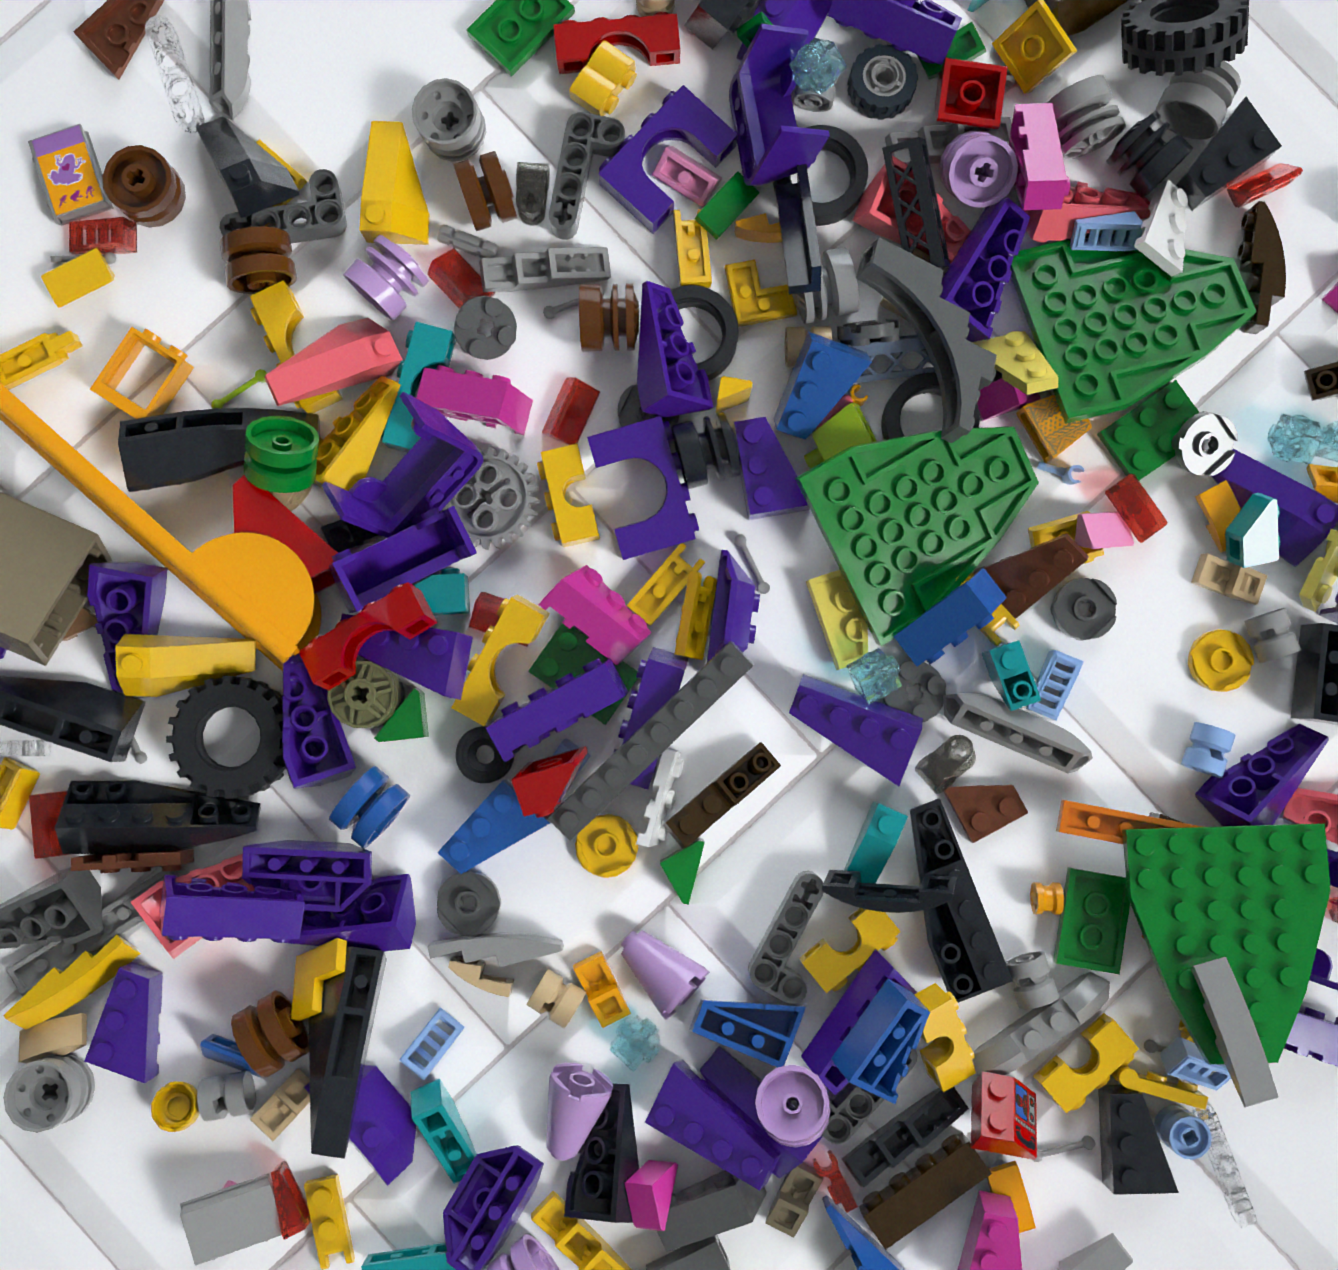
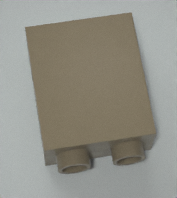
(42, 577)

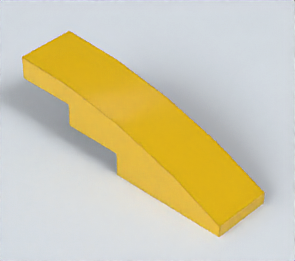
(64, 989)
(576, 1237)

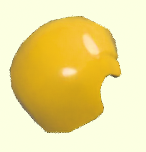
(175, 1106)

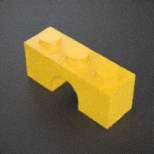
(561, 469)
(833, 966)
(1108, 1051)
(948, 1055)

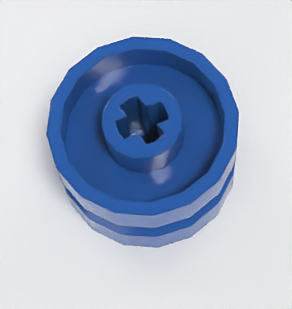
(369, 806)

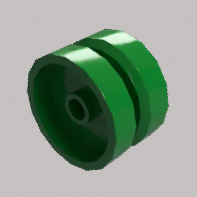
(281, 454)

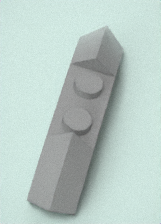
(229, 56)
(1017, 730)
(1042, 1026)

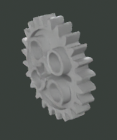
(505, 519)

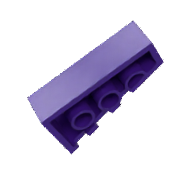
(984, 265)
(430, 659)
(869, 732)
(845, 1016)
(710, 1127)

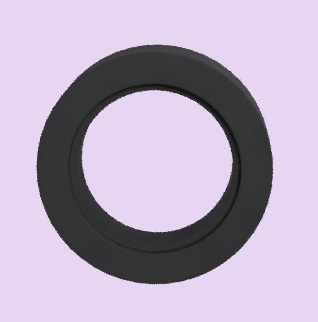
(855, 159)
(720, 309)
(912, 387)

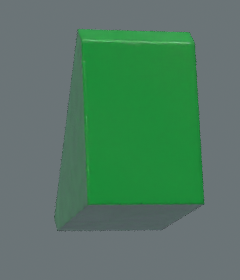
(407, 721)
(682, 868)

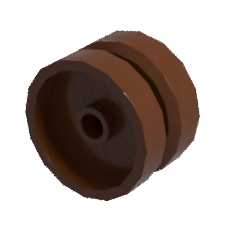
(144, 186)
(486, 190)
(257, 259)
(269, 1034)

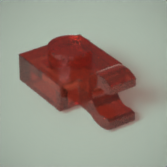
(839, 1188)

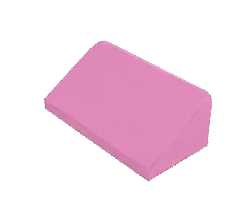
(686, 175)
(1102, 531)

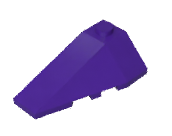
(666, 368)
(1303, 515)
(125, 601)
(376, 920)
(739, 1088)

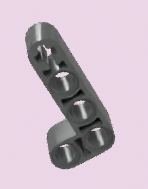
(577, 176)
(313, 211)
(792, 932)
(853, 1116)

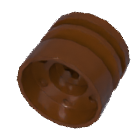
(607, 317)

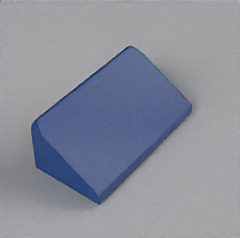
(225, 1052)

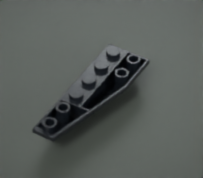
(189, 444)
(71, 715)
(147, 818)
(959, 929)
(340, 1047)

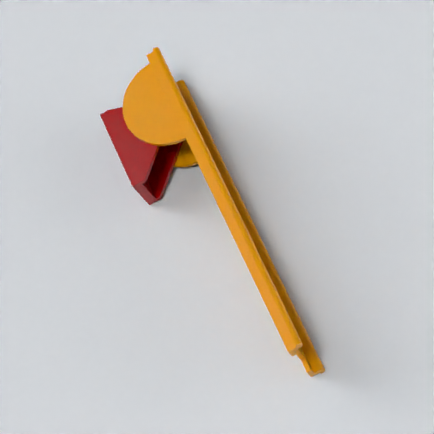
(255, 578)

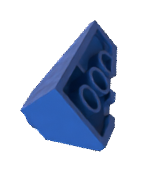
(864, 1249)

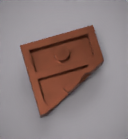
(985, 808)

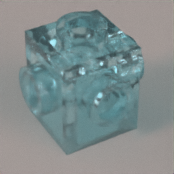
(817, 66)
(1295, 438)
(874, 675)
(633, 1052)

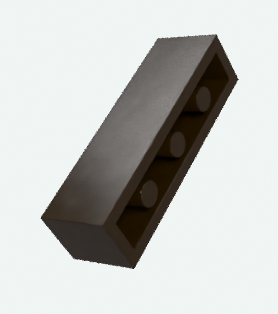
(923, 1190)

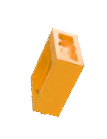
(122, 361)

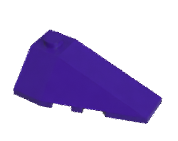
(312, 735)
(1263, 782)

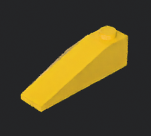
(391, 189)
(351, 445)
(175, 663)

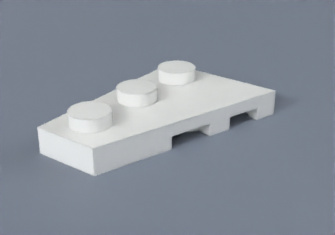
(1165, 228)
(655, 814)

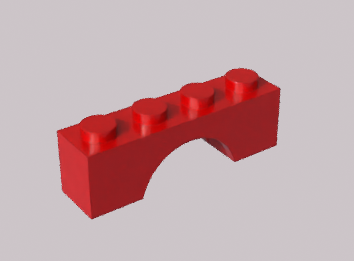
(652, 36)
(333, 656)

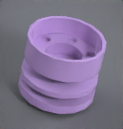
(386, 277)

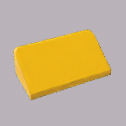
(78, 277)
(732, 393)
(15, 788)

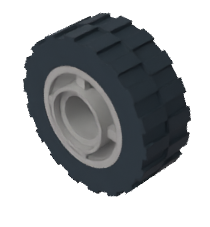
(885, 64)

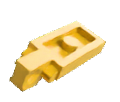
(36, 357)

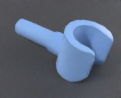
(1065, 473)

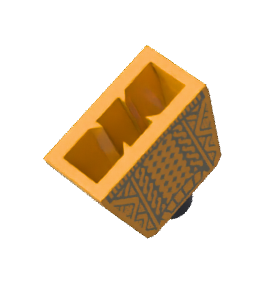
(1047, 428)

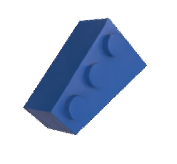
(817, 383)
(951, 619)
(490, 829)
(750, 1028)
(881, 1041)

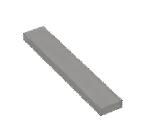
(116, 919)

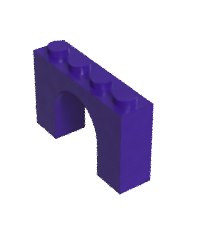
(680, 119)
(672, 521)

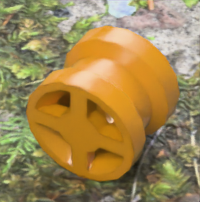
(1046, 898)

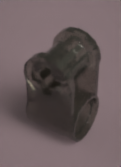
(532, 188)
(943, 767)

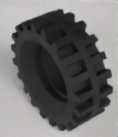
(1183, 34)
(188, 742)

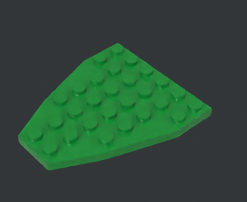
(1121, 322)
(916, 516)
(1238, 897)

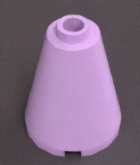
(662, 971)
(573, 1107)

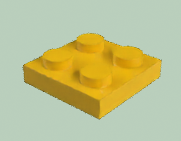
(1034, 46)

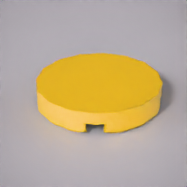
(1220, 660)
(607, 846)

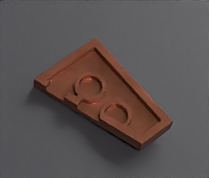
(117, 31)
(1035, 572)
(138, 862)

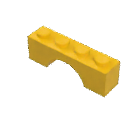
(280, 315)
(518, 623)

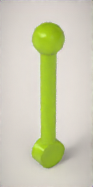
(259, 377)

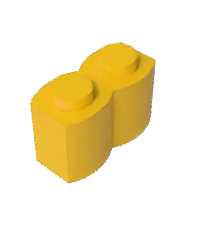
(603, 80)

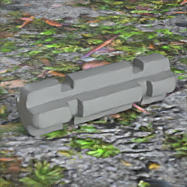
(467, 242)

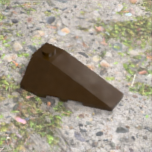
(1079, 15)

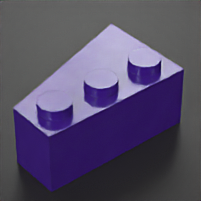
(766, 472)
(129, 1024)

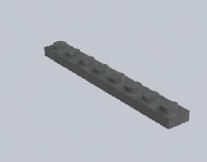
(651, 740)

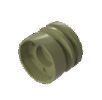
(384, 696)

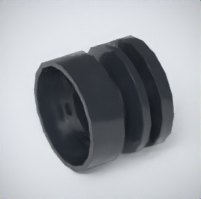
(1149, 154)
(706, 450)

